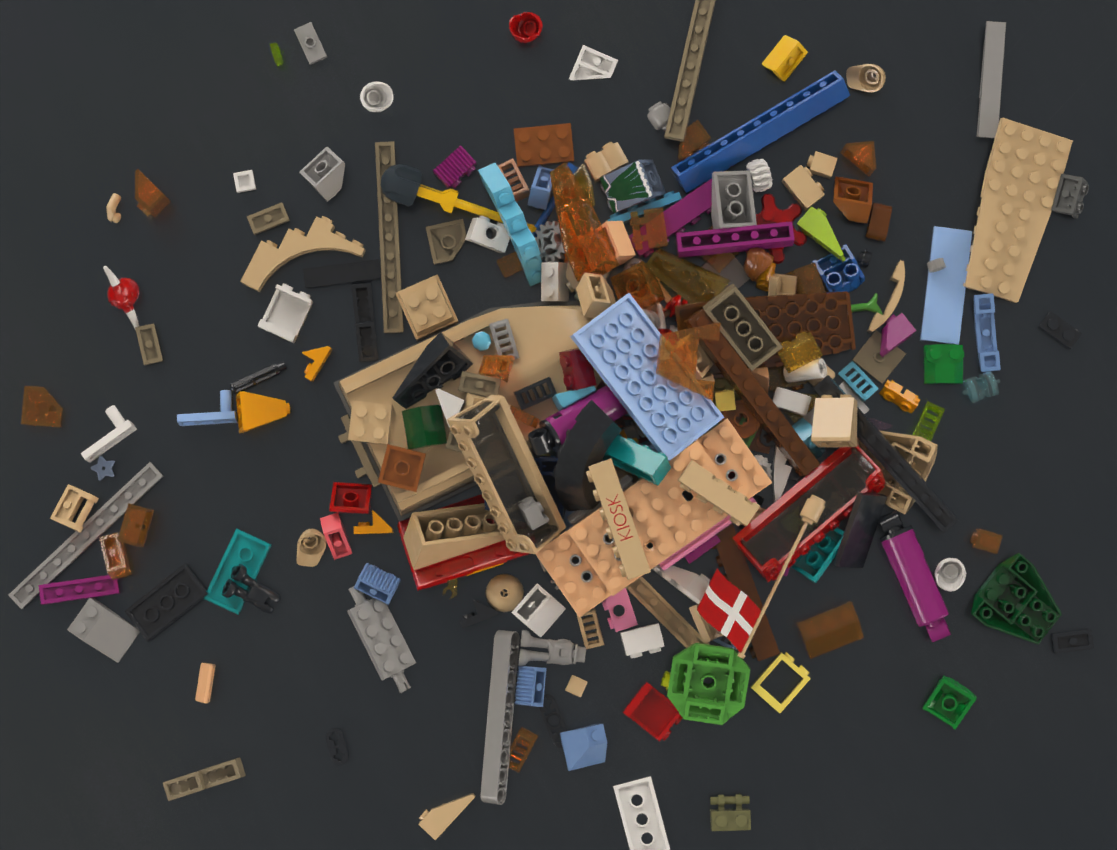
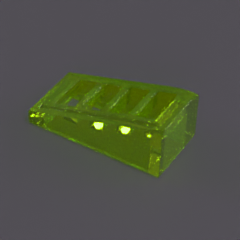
(934, 408)

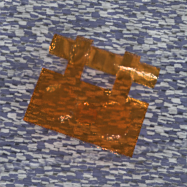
(655, 228)

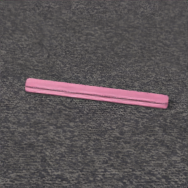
(698, 541)

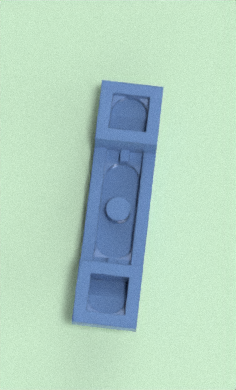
(986, 333)

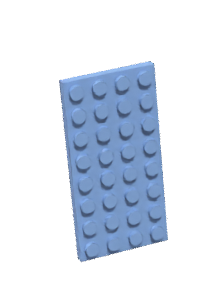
(624, 352)

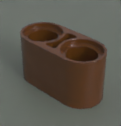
(879, 222)

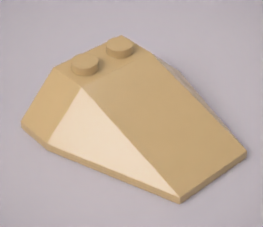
(918, 453)

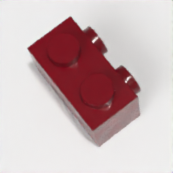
(576, 370)

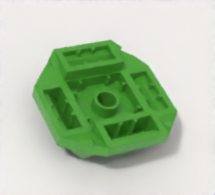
(708, 702)

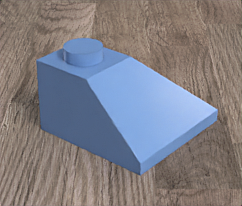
(584, 746)

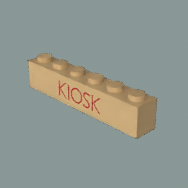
(619, 519)

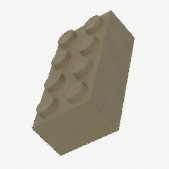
(742, 327)

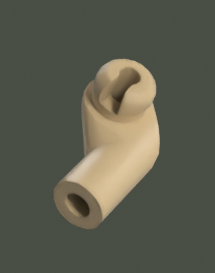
(111, 208)

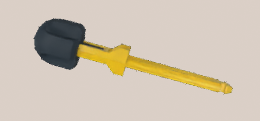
(403, 184)

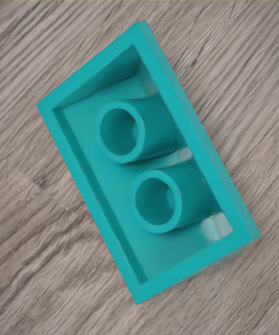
(819, 556)

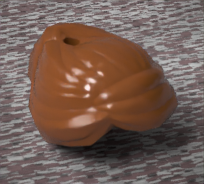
(757, 262)

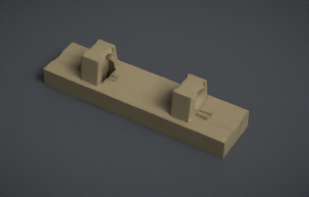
(368, 467)

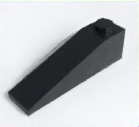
(435, 366)

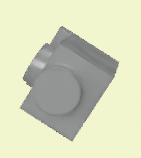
(533, 512)

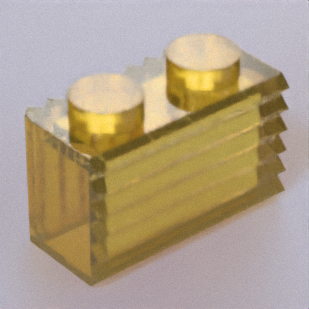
(799, 351)

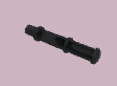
(257, 377)

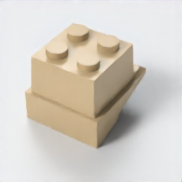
(427, 307)

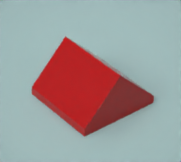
(351, 498)

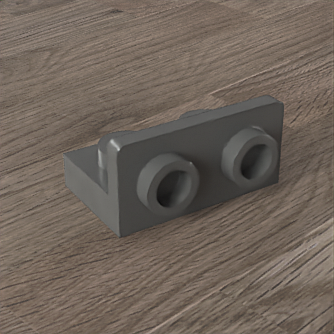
(1070, 195)

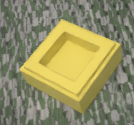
(725, 400)

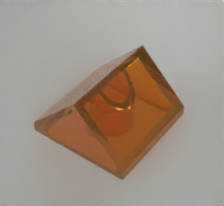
(861, 155)

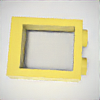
(801, 671)

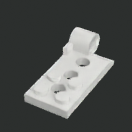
(649, 807)

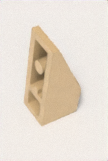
(440, 817)

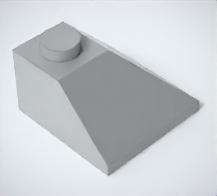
(325, 173)

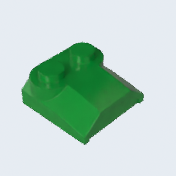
(943, 363)
(950, 701)

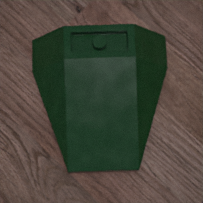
(1016, 601)

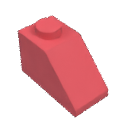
(335, 536)

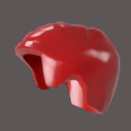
(525, 27)

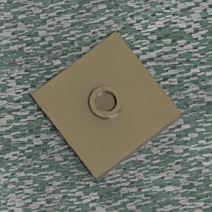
(873, 363)

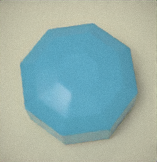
(481, 341)

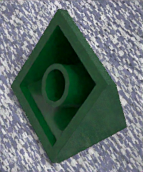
(424, 426)

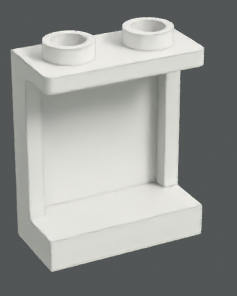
(286, 313)

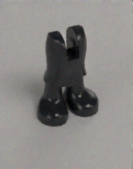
(255, 593)

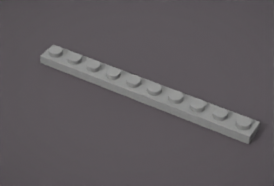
(92, 530)

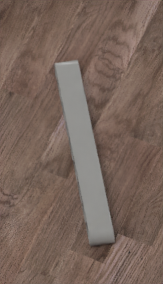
(500, 717)

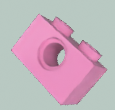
(627, 619)

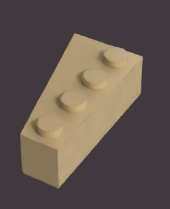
(718, 493)

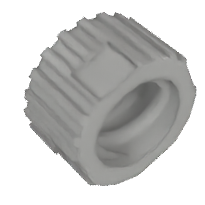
(936, 265)

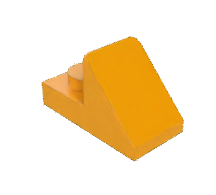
(319, 357)
(379, 526)

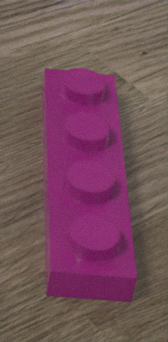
(78, 589)

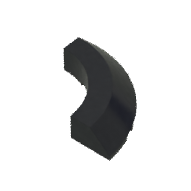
(582, 448)

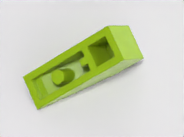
(817, 227)

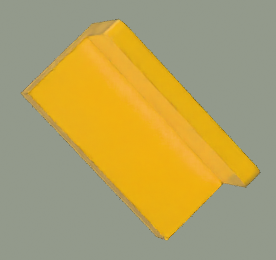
(785, 57)

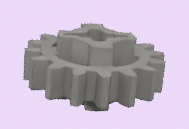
(550, 242)

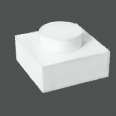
(244, 181)

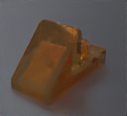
(497, 366)

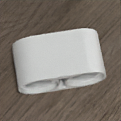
(791, 401)

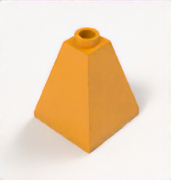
(258, 410)

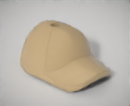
(863, 79)
(310, 549)

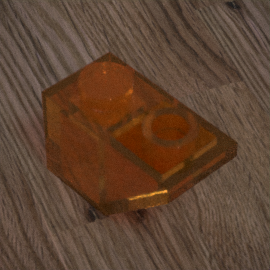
(695, 139)

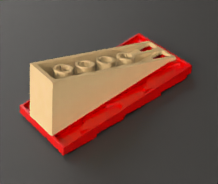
(453, 542)

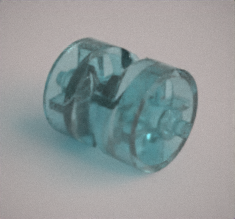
(983, 386)

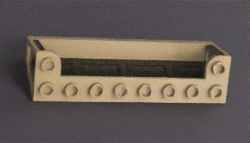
(505, 472)

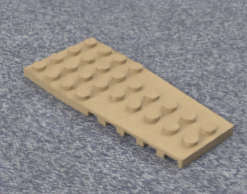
(1014, 207)

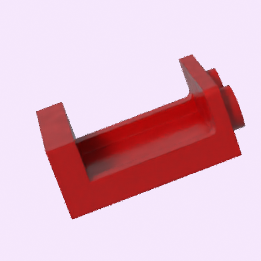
(653, 712)

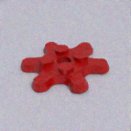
(772, 214)

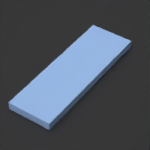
(945, 287)

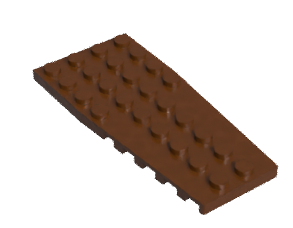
(823, 314)

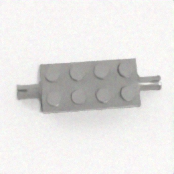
(381, 638)

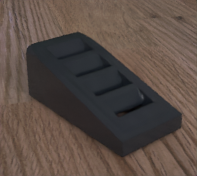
(518, 393)

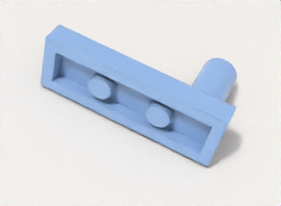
(225, 416)

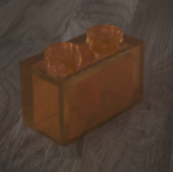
(115, 556)

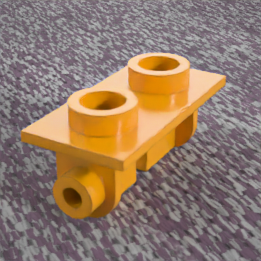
(907, 401)

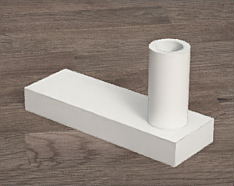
(122, 430)

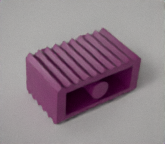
(455, 168)

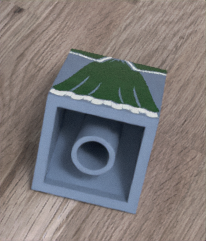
(632, 185)

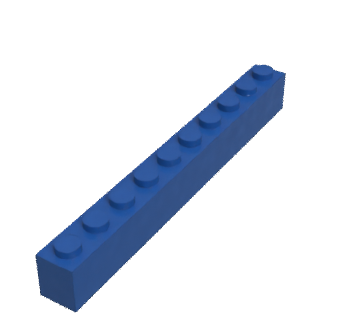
(761, 131)

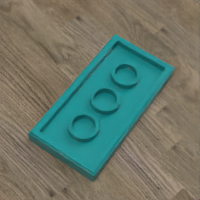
(241, 550)

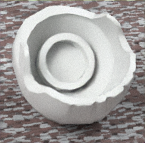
(376, 96)
(950, 574)

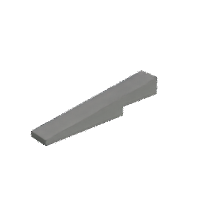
(991, 79)

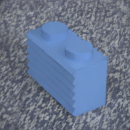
(377, 583)
(530, 686)

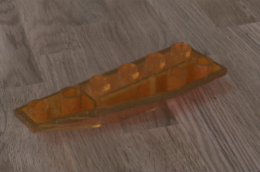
(579, 227)

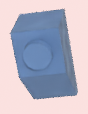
(541, 188)

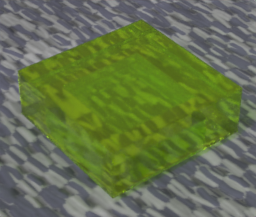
(276, 54)

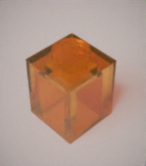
(986, 541)

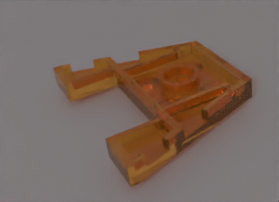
(679, 357)

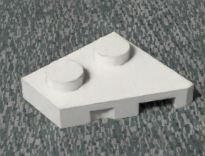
(593, 65)

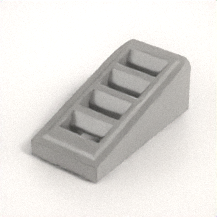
(499, 324)

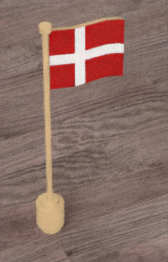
(731, 609)

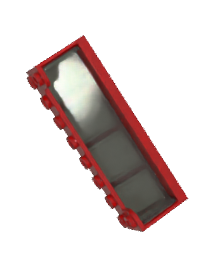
(837, 482)

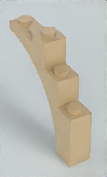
(319, 238)

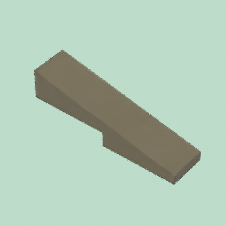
(204, 779)

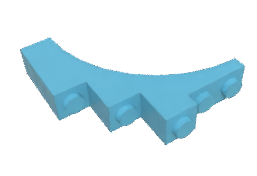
(514, 221)

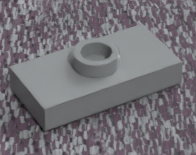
(310, 43)

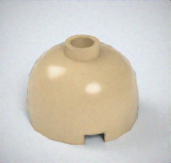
(514, 590)

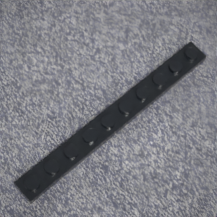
(895, 463)

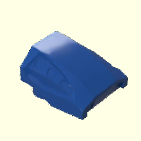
(840, 275)

